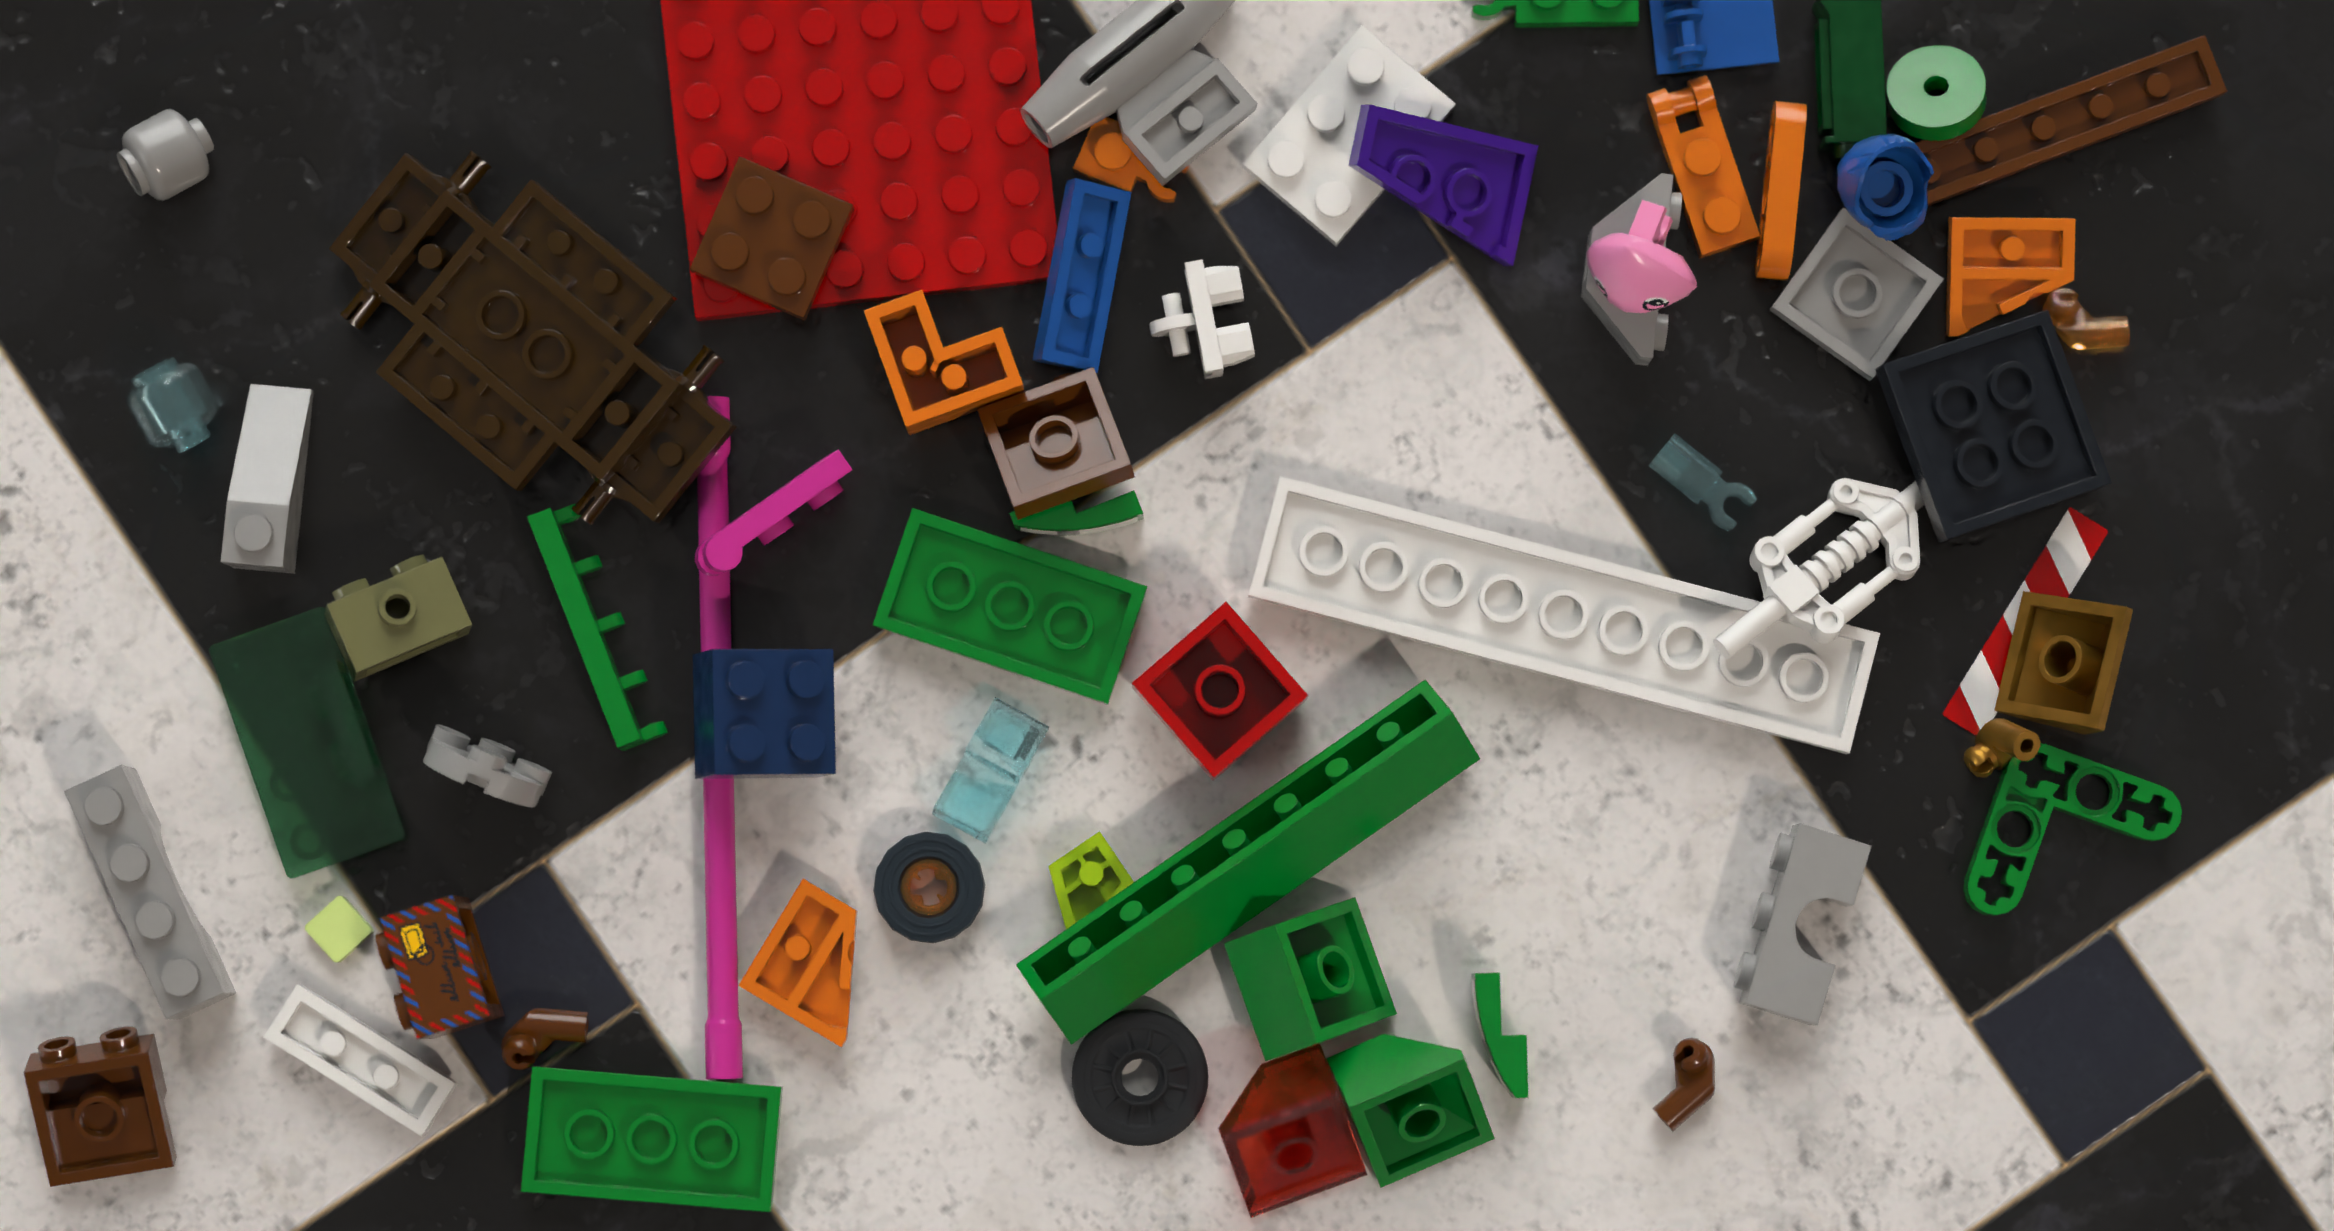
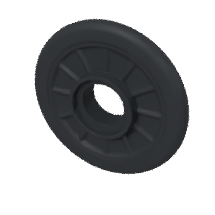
(1149, 1117)

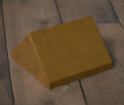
(2063, 662)

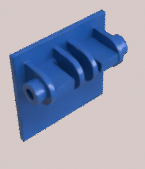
(1712, 34)

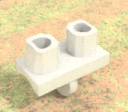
(1206, 290)

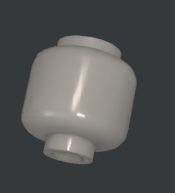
(165, 154)

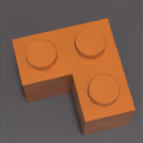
(934, 380)

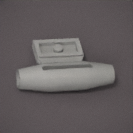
(1146, 71)

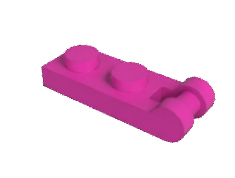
(770, 516)

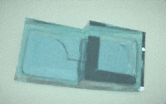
(990, 770)

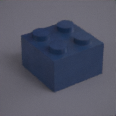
(764, 713)

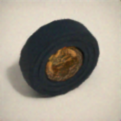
(907, 911)

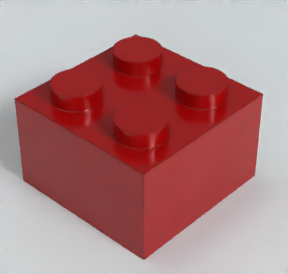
(1219, 691)

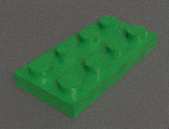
(1010, 606)
(651, 1139)

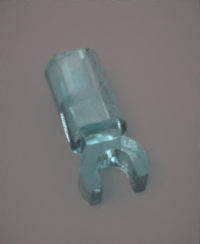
(1699, 479)

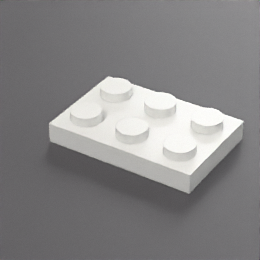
(1312, 144)

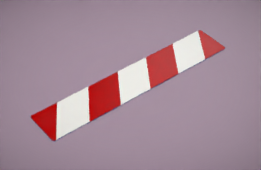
(2052, 574)

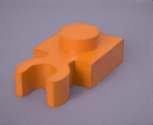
(1113, 164)

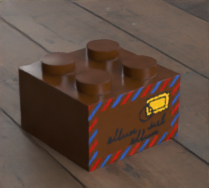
(439, 968)

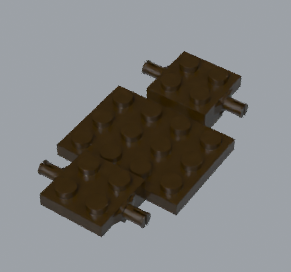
(530, 338)

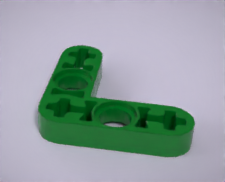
(2037, 807)

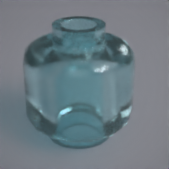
(172, 404)

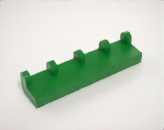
(590, 630)

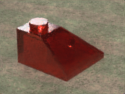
(1290, 1133)

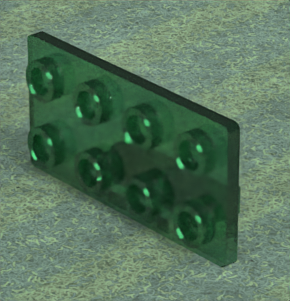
(307, 743)

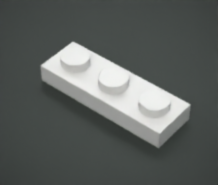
(360, 1060)

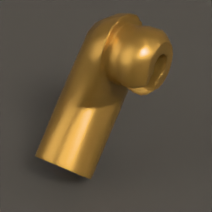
(1997, 744)

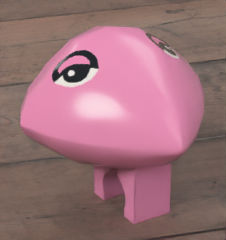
(1636, 268)

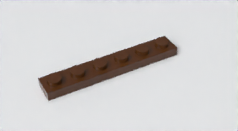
(2073, 118)

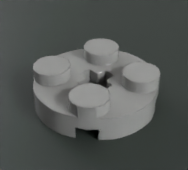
(486, 766)

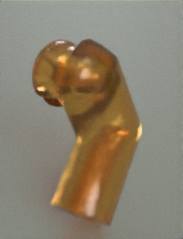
(2079, 328)

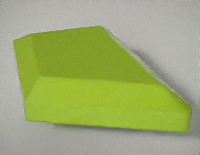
(1087, 878)

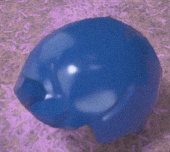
(1885, 185)

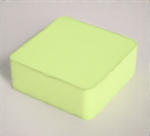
(339, 929)

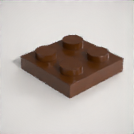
(772, 238)

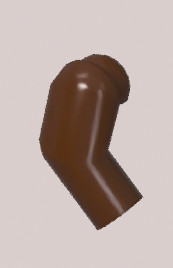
(537, 1030)
(1693, 1080)

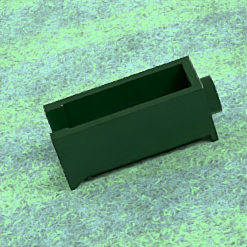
(1848, 73)

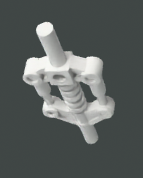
(1794, 591)

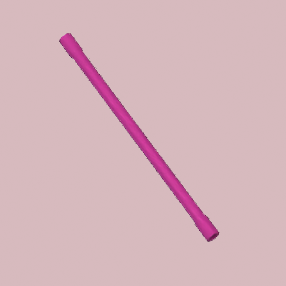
(723, 1024)

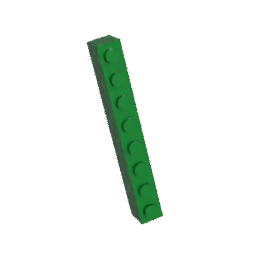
(1248, 861)

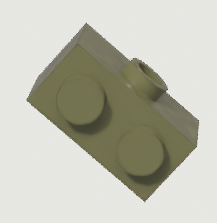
(396, 616)

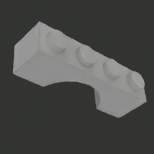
(145, 891)

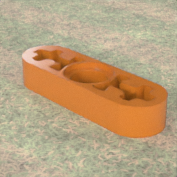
(1781, 190)

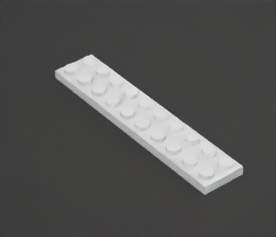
(1556, 614)

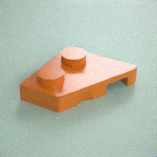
(2003, 264)
(809, 962)

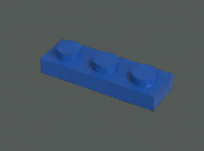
(1082, 275)

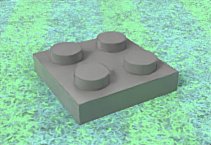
(1856, 295)

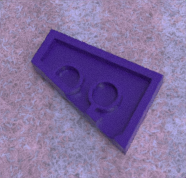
(1449, 173)

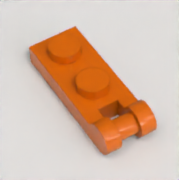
(1703, 168)

